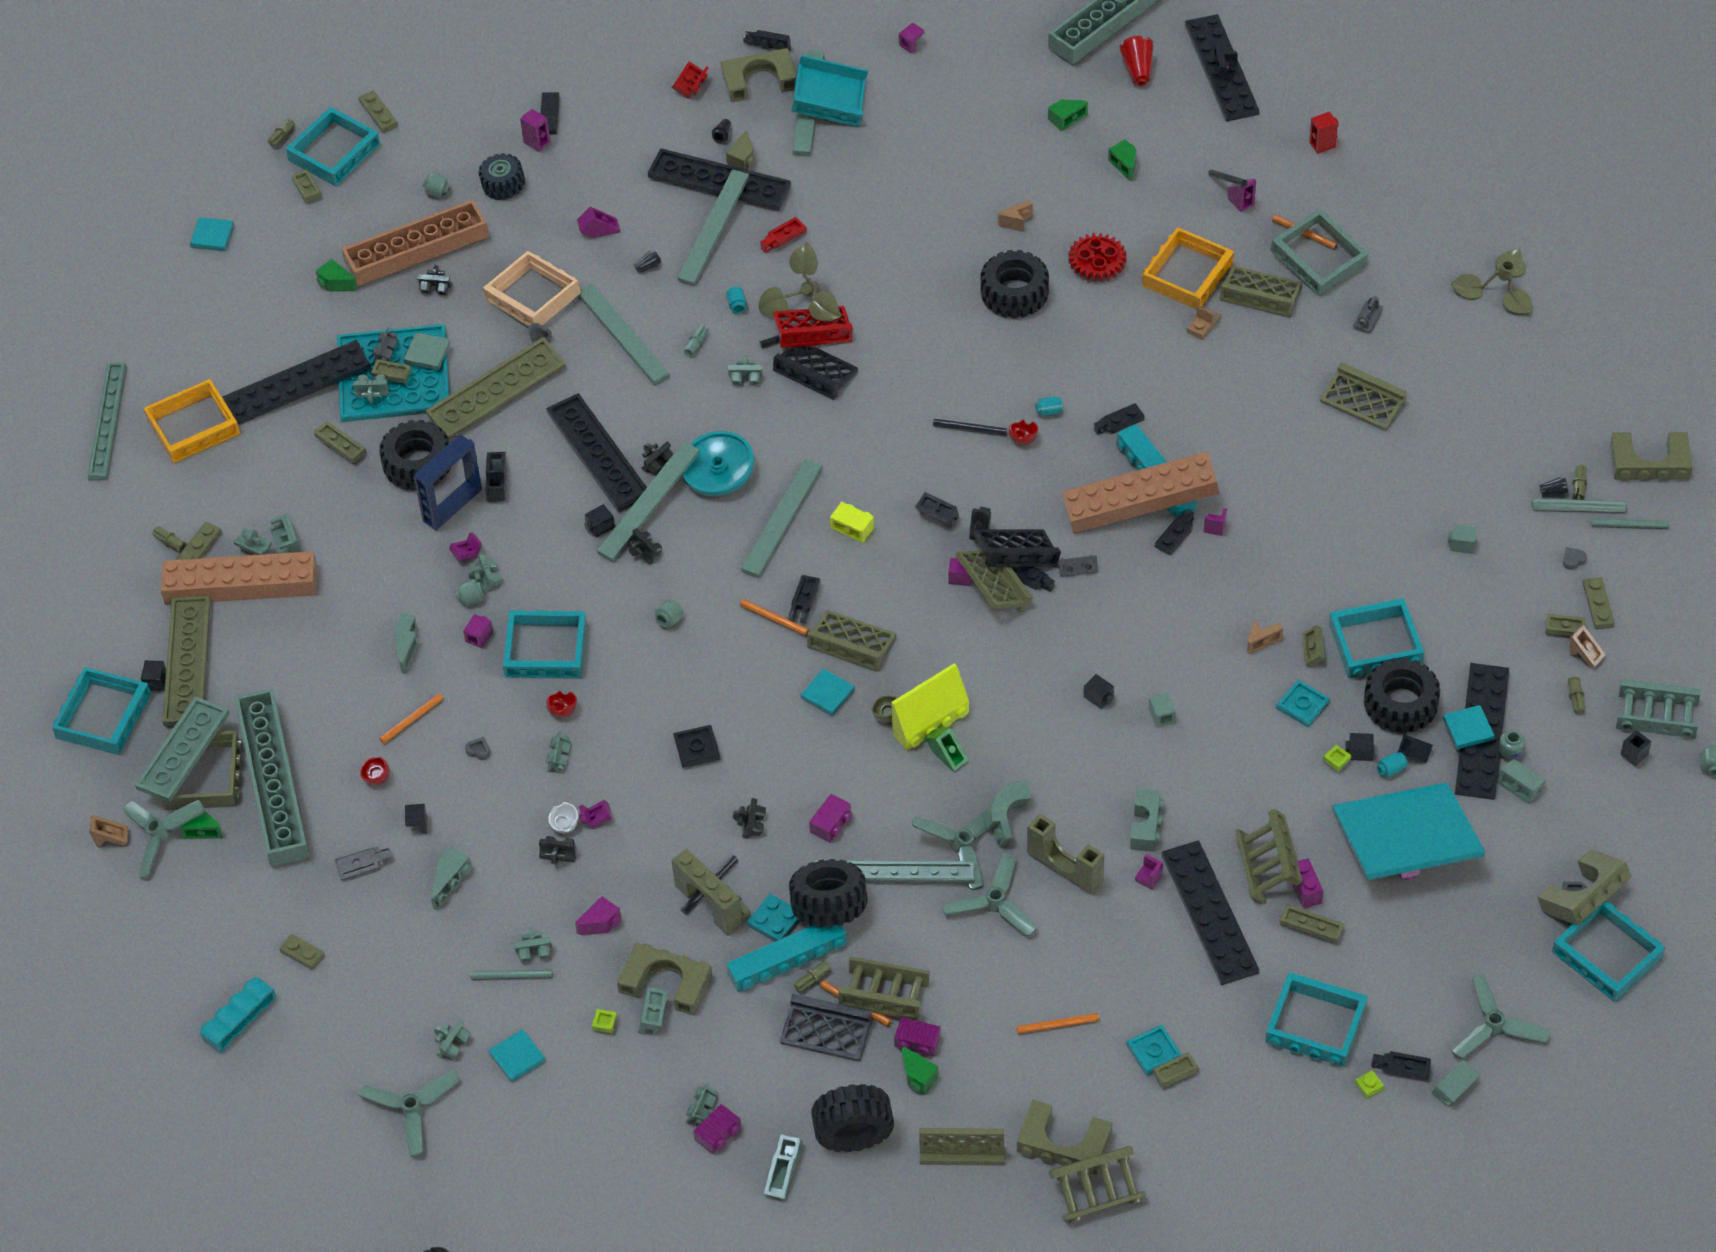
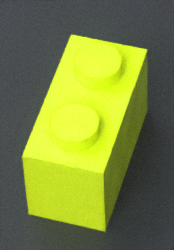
(852, 522)

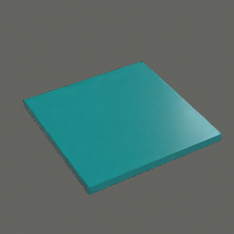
(422, 390)
(1408, 831)

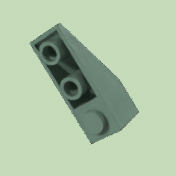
(450, 870)

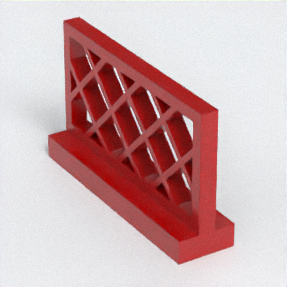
(811, 334)

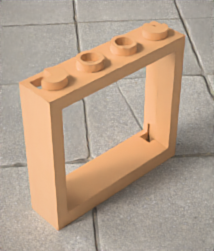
(528, 261)

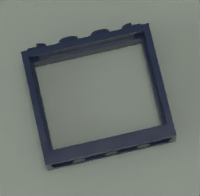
(436, 515)

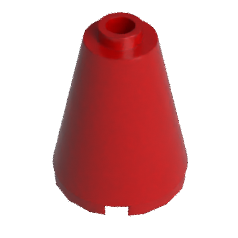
(1138, 58)

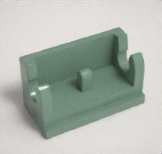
(284, 535)
(1520, 781)
(652, 1010)
(1455, 1083)

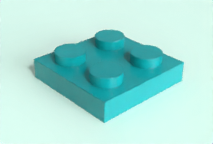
(773, 918)

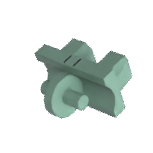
(745, 368)
(371, 388)
(251, 542)
(482, 572)
(523, 948)
(458, 1033)

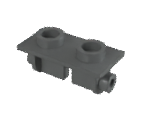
(1368, 314)
(386, 340)
(1078, 565)

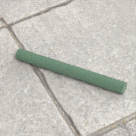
(1630, 523)
(503, 974)

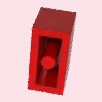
(1323, 132)

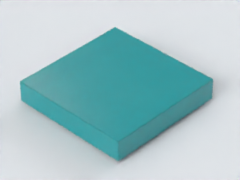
(212, 233)
(827, 692)
(1303, 703)
(1468, 727)
(1153, 1049)
(517, 1055)

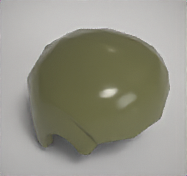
(883, 708)

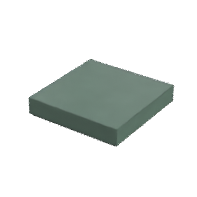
(427, 351)

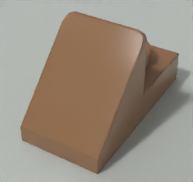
(1014, 216)
(1203, 322)
(1262, 638)
(1584, 644)
(107, 830)

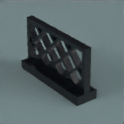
(809, 375)
(1024, 555)
(826, 1010)

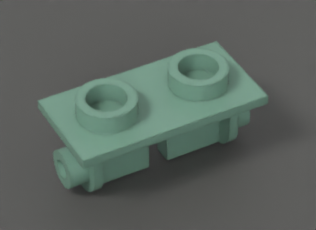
(555, 759)
(704, 1097)

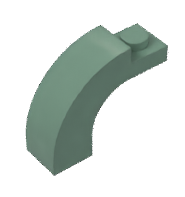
(1010, 796)

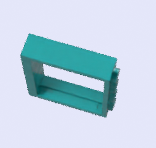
(348, 162)
(1372, 613)
(545, 669)
(89, 676)
(1590, 971)
(1322, 992)

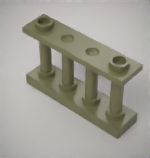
(1286, 855)
(884, 1003)
(1082, 1169)

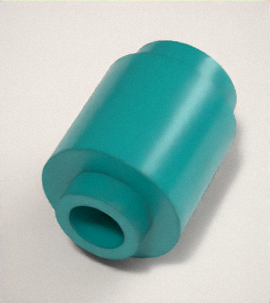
(736, 299)
(1049, 406)
(1391, 764)

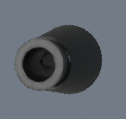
(721, 131)
(648, 261)
(1554, 487)

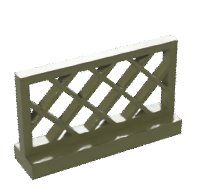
(1260, 298)
(1374, 386)
(1008, 581)
(846, 648)
(961, 1153)

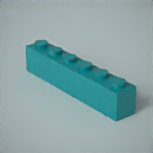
(1144, 454)
(784, 955)

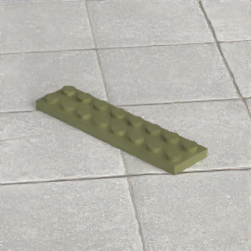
(496, 388)
(186, 655)

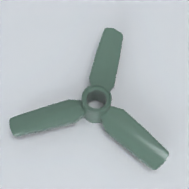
(160, 829)
(965, 851)
(1006, 908)
(1509, 1026)
(412, 1115)

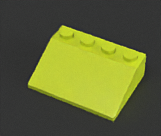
(928, 707)

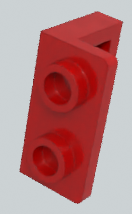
(689, 79)

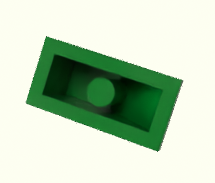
(1067, 112)
(1123, 158)
(335, 277)
(947, 748)
(201, 828)
(918, 1071)

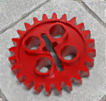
(1097, 257)

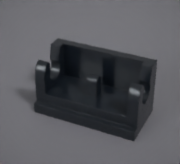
(937, 508)

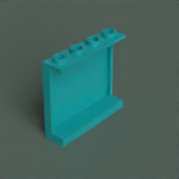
(829, 90)

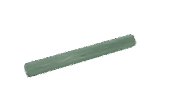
(1579, 505)

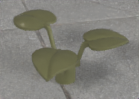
(1508, 266)
(824, 303)

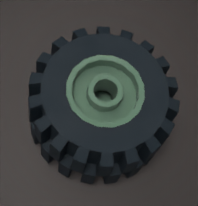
(501, 176)

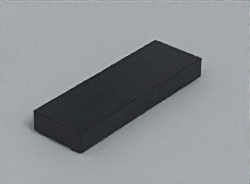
(550, 109)

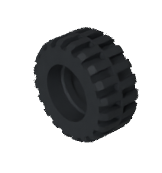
(1014, 266)
(406, 438)
(1399, 715)
(828, 893)
(852, 1118)

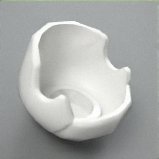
(563, 818)

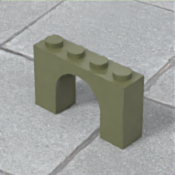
(775, 62)
(1630, 466)
(1084, 870)
(693, 875)
(1576, 906)
(646, 960)
(1035, 1143)

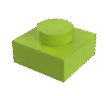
(1337, 757)
(604, 1021)
(1369, 1084)

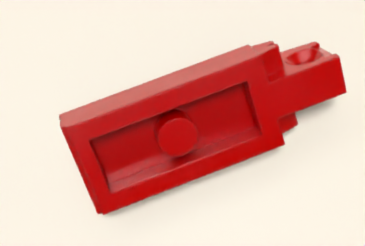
(783, 234)

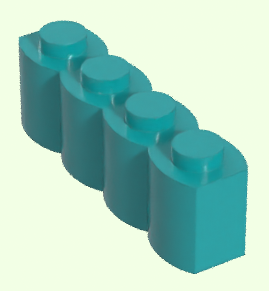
(235, 1016)

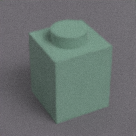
(1462, 538)
(1162, 710)

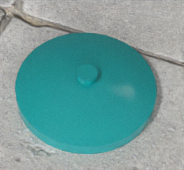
(722, 464)

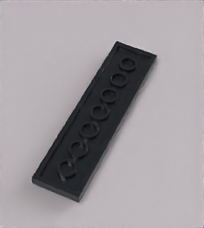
(1233, 92)
(712, 176)
(297, 382)
(597, 451)
(1480, 762)
(1210, 912)

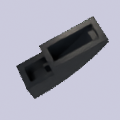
(495, 476)

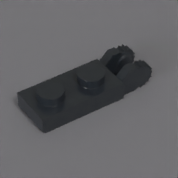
(804, 597)

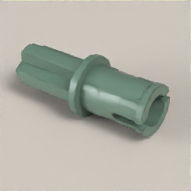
(695, 341)

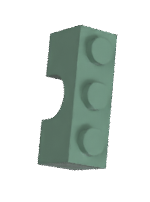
(1145, 834)

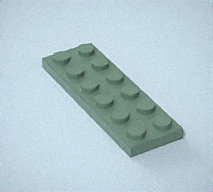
(182, 749)

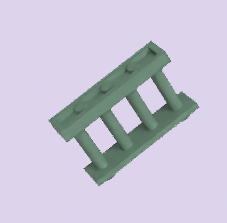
(1661, 693)

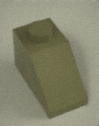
(741, 153)

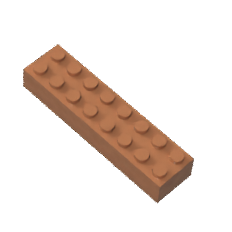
(415, 242)
(1140, 492)
(240, 577)

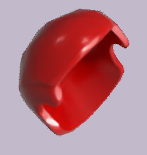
(1022, 432)
(561, 704)
(374, 771)

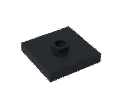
(696, 746)

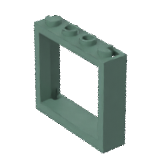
(1304, 271)

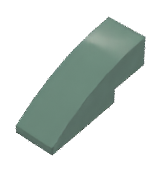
(406, 640)
(783, 1166)

